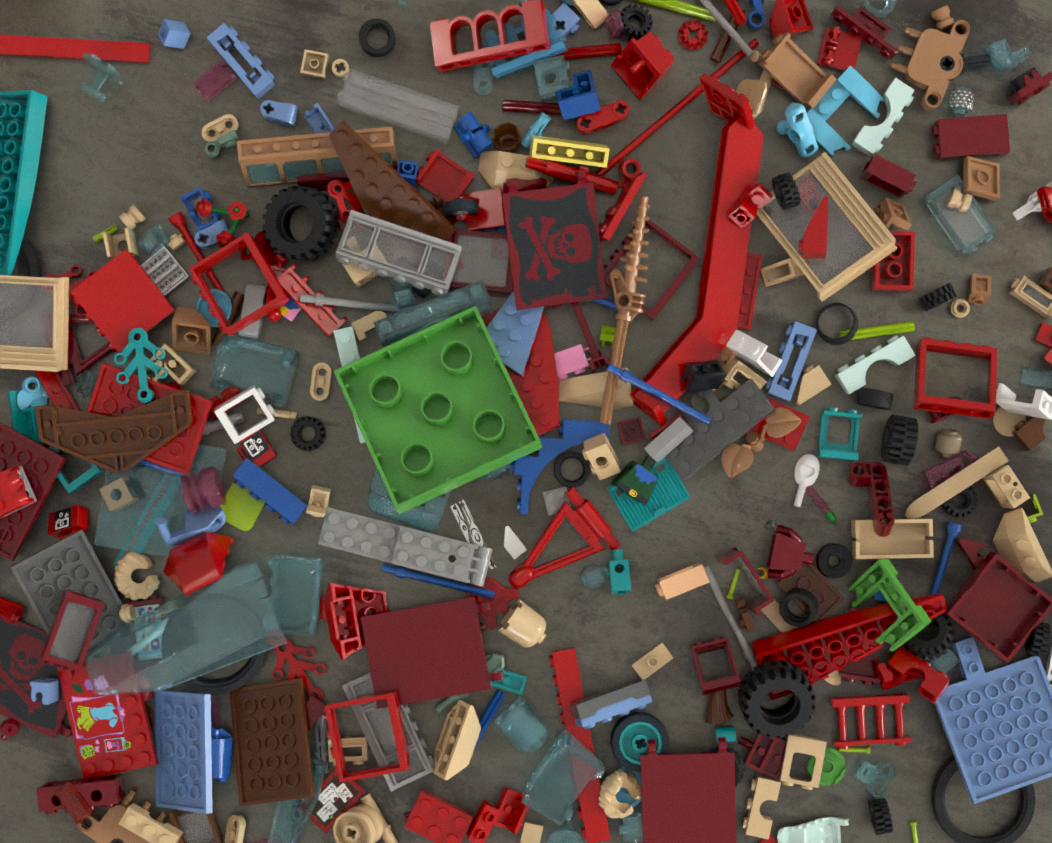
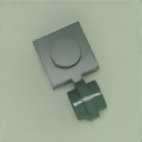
(227, 140)

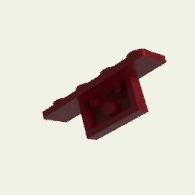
(868, 28)

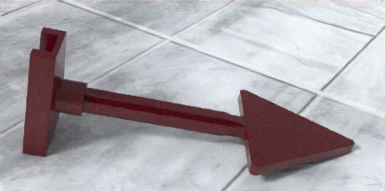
(596, 356)

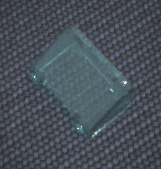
(255, 362)
(561, 778)

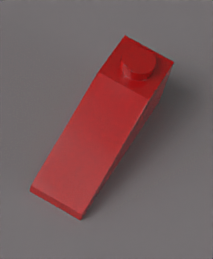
(815, 236)

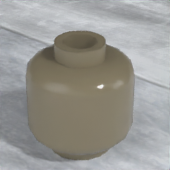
(948, 442)

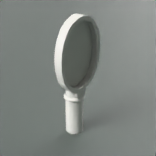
(805, 474)

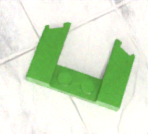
(911, 617)

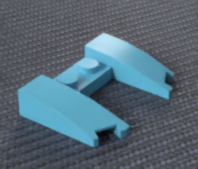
(848, 84)

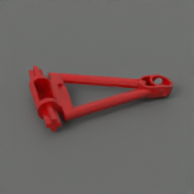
(587, 523)

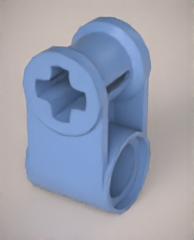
(282, 112)
(210, 233)

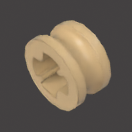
(338, 62)

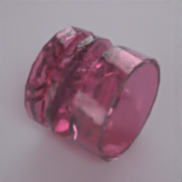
(198, 491)

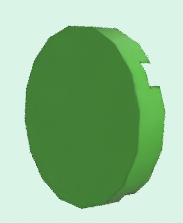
(832, 769)

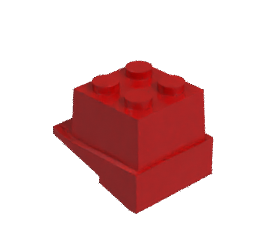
(643, 64)

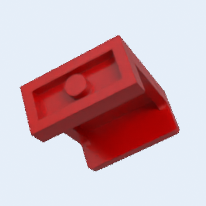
(444, 177)

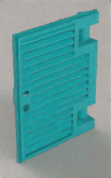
(666, 495)

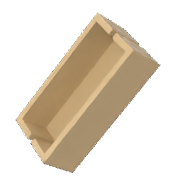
(904, 541)

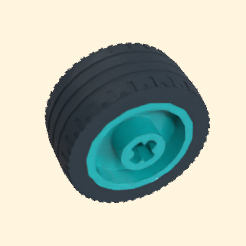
(633, 727)

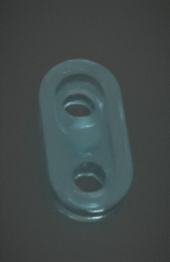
(483, 74)

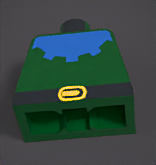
(637, 480)

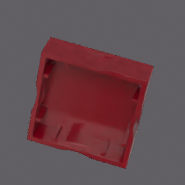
(999, 606)

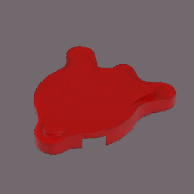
(498, 604)

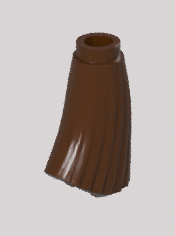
(718, 709)

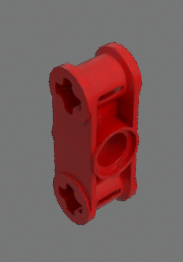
(604, 118)

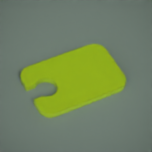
(241, 508)

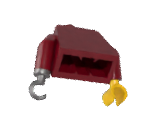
(785, 553)

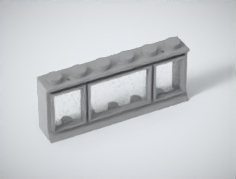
(398, 252)
(379, 734)

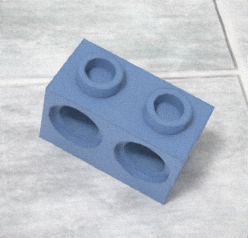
(967, 653)

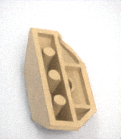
(500, 166)
(1020, 546)
(456, 740)

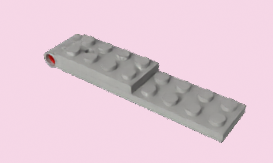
(405, 546)

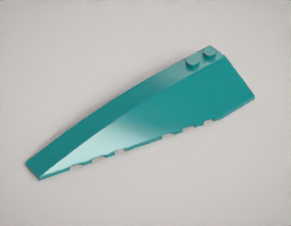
(20, 147)

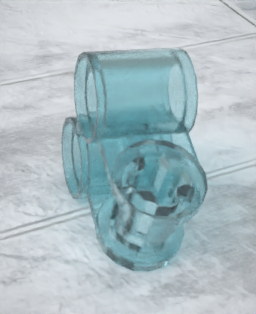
(873, 775)

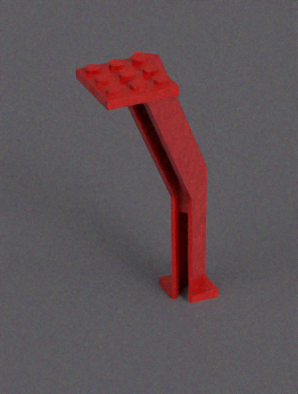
(723, 254)

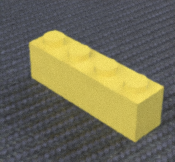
(569, 151)

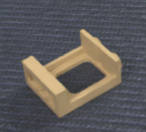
(804, 745)

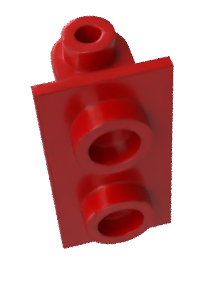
(227, 394)
(10, 610)

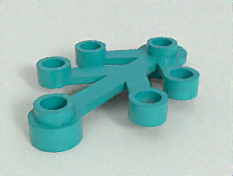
(140, 362)

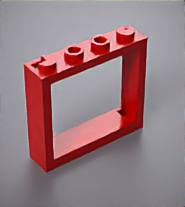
(206, 294)
(949, 405)
(398, 731)

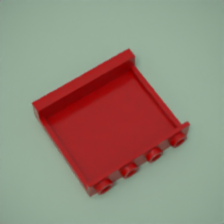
(122, 299)

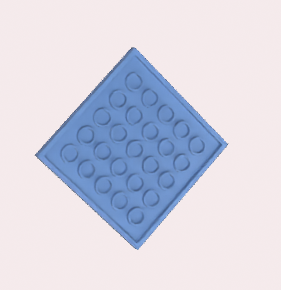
(1000, 728)

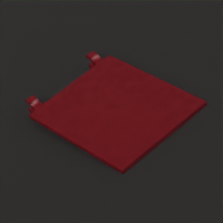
(428, 651)
(688, 796)

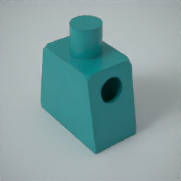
(619, 582)

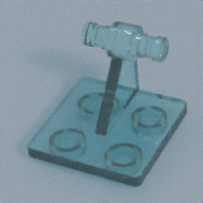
(103, 72)

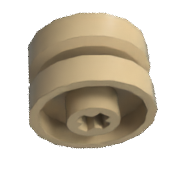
(358, 825)

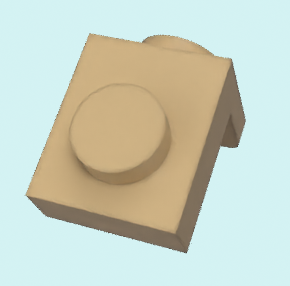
(318, 501)

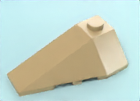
(590, 391)

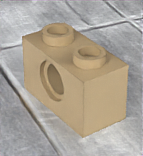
(600, 447)

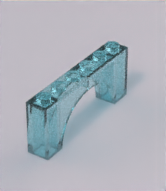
(415, 318)

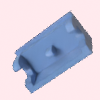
(318, 120)
(48, 687)

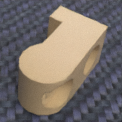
(366, 324)

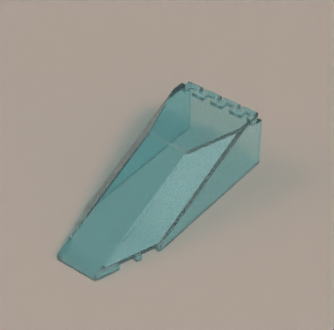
(189, 636)

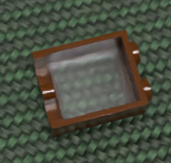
(196, 827)

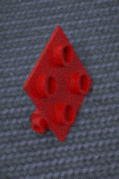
(839, 49)

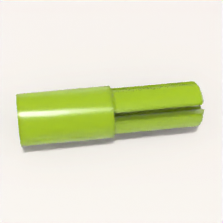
(97, 238)

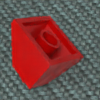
(790, 17)

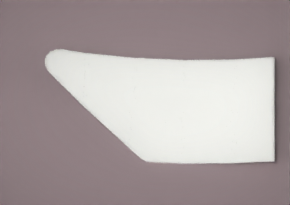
(513, 544)

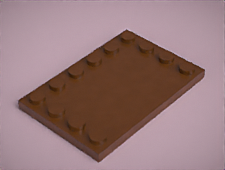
(271, 742)

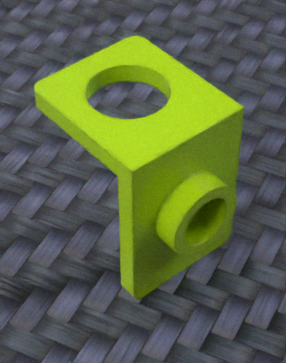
(1032, 518)

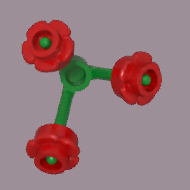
(236, 211)

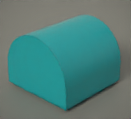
(728, 732)

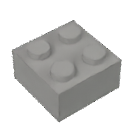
(555, 499)

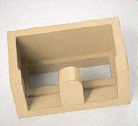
(736, 365)
(348, 741)

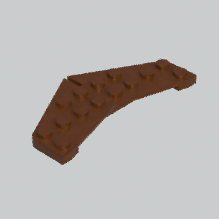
(104, 437)

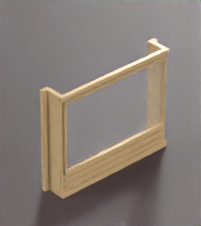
(854, 231)
(34, 323)

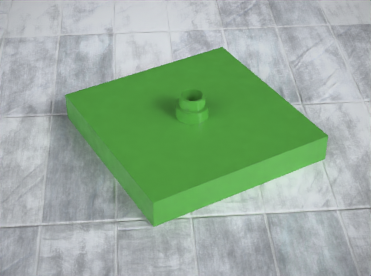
(437, 409)

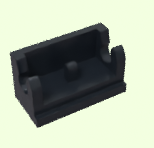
(703, 376)

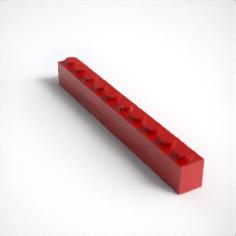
(570, 691)

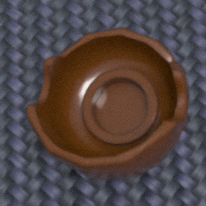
(506, 137)

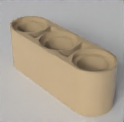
(591, 11)

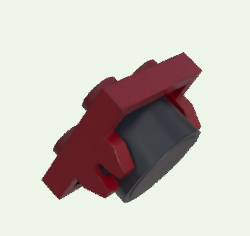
(1028, 84)

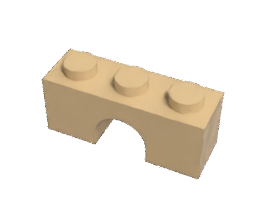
(762, 789)
(139, 822)

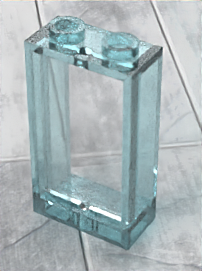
(963, 229)

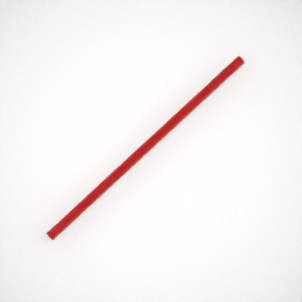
(672, 112)

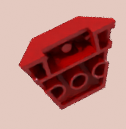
(198, 561)
(344, 608)

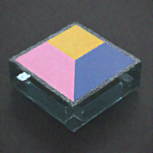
(290, 310)

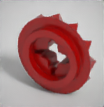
(692, 43)

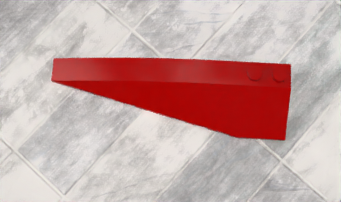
(836, 640)

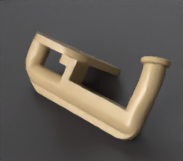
(756, 90)

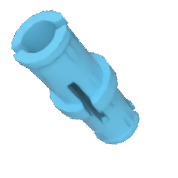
(535, 129)

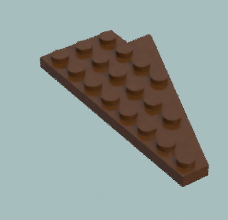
(383, 190)

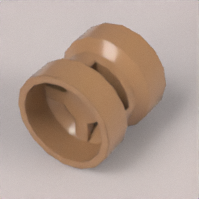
(942, 18)

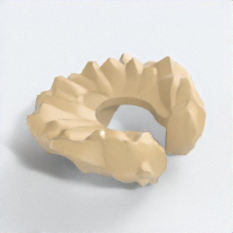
(123, 577)
(609, 789)

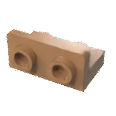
(893, 213)

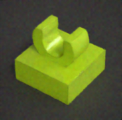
(607, 334)

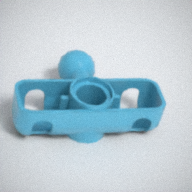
(799, 130)

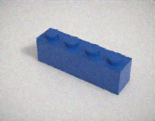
(270, 491)

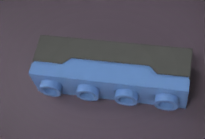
(611, 703)

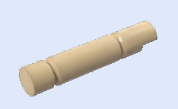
(280, 413)

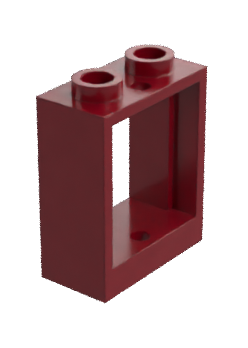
(888, 176)
(719, 684)

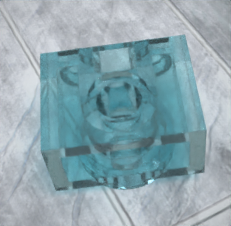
(553, 67)

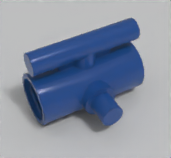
(473, 134)

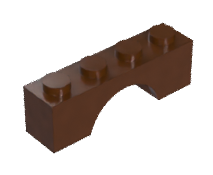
(1029, 432)

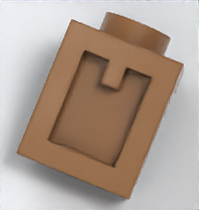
(979, 289)

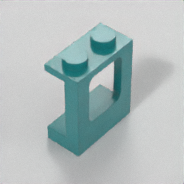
(836, 450)

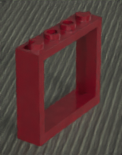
(693, 260)

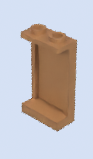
(795, 71)

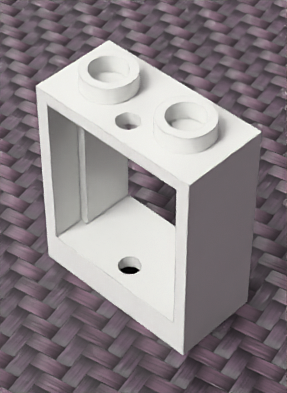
(227, 423)

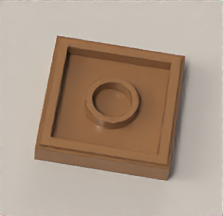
(981, 178)

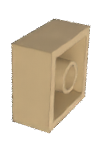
(314, 64)

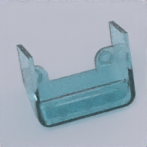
(421, 518)

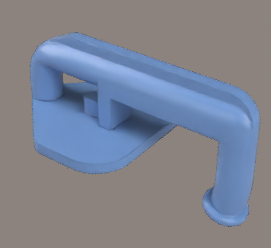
(194, 525)

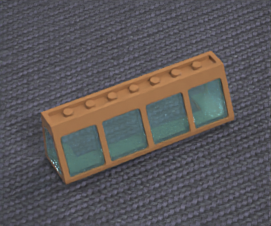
(284, 158)

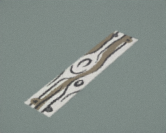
(469, 527)

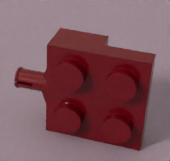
(764, 754)

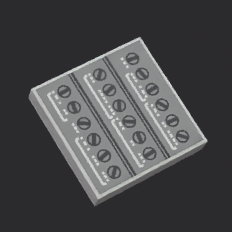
(165, 271)

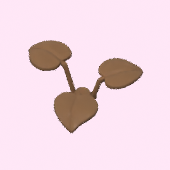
(738, 459)

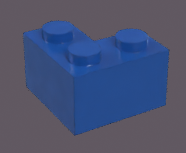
(580, 98)

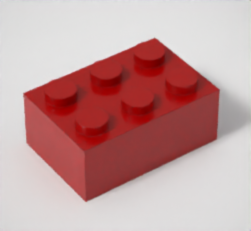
(897, 269)
(438, 819)

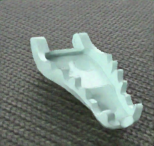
(816, 831)

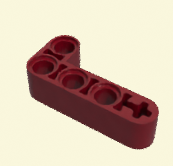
(875, 482)

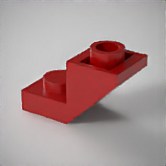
(748, 205)

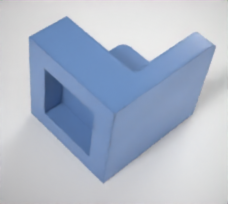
(174, 34)

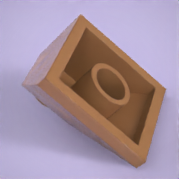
(191, 332)

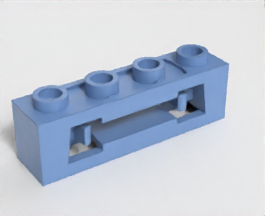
(221, 36)
(801, 331)

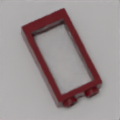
(72, 630)

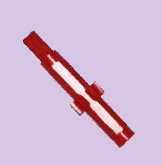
(568, 174)

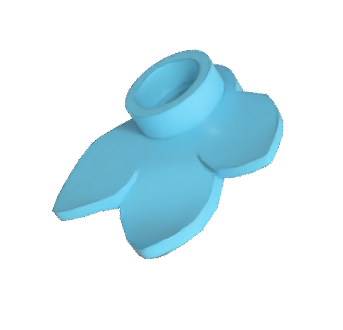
(31, 397)

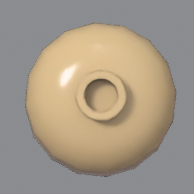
(523, 625)

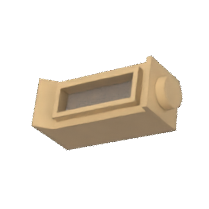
(1032, 296)

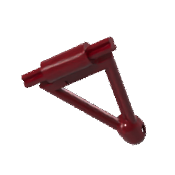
(74, 355)

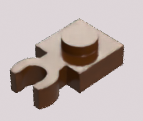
(745, 619)

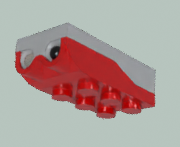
(14, 491)

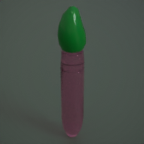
(821, 504)

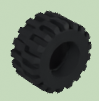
(899, 440)
(938, 644)

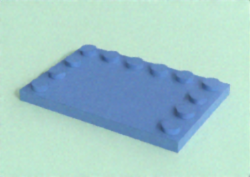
(183, 751)

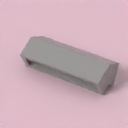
(668, 439)

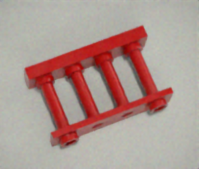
(878, 702)

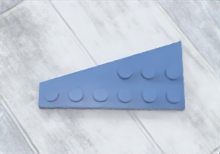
(514, 333)

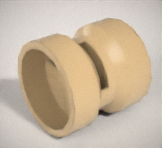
(959, 200)
(133, 216)

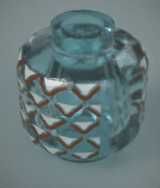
(961, 101)

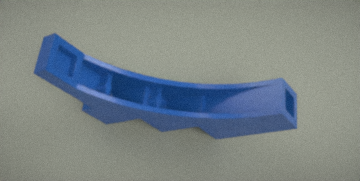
(572, 433)

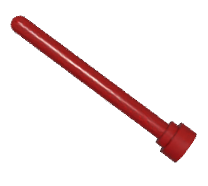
(178, 221)

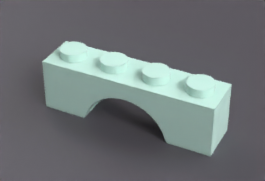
(895, 98)
(895, 352)

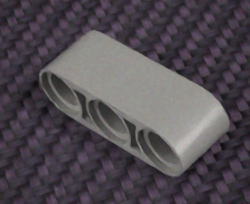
(254, 299)

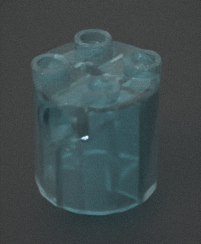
(522, 726)

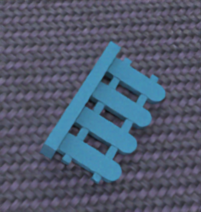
(519, 62)

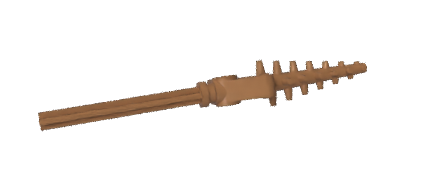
(625, 287)

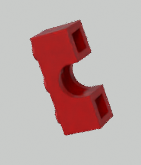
(906, 663)

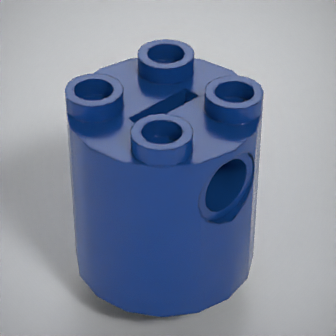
(221, 753)

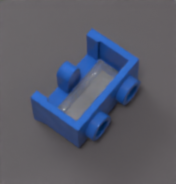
(190, 200)

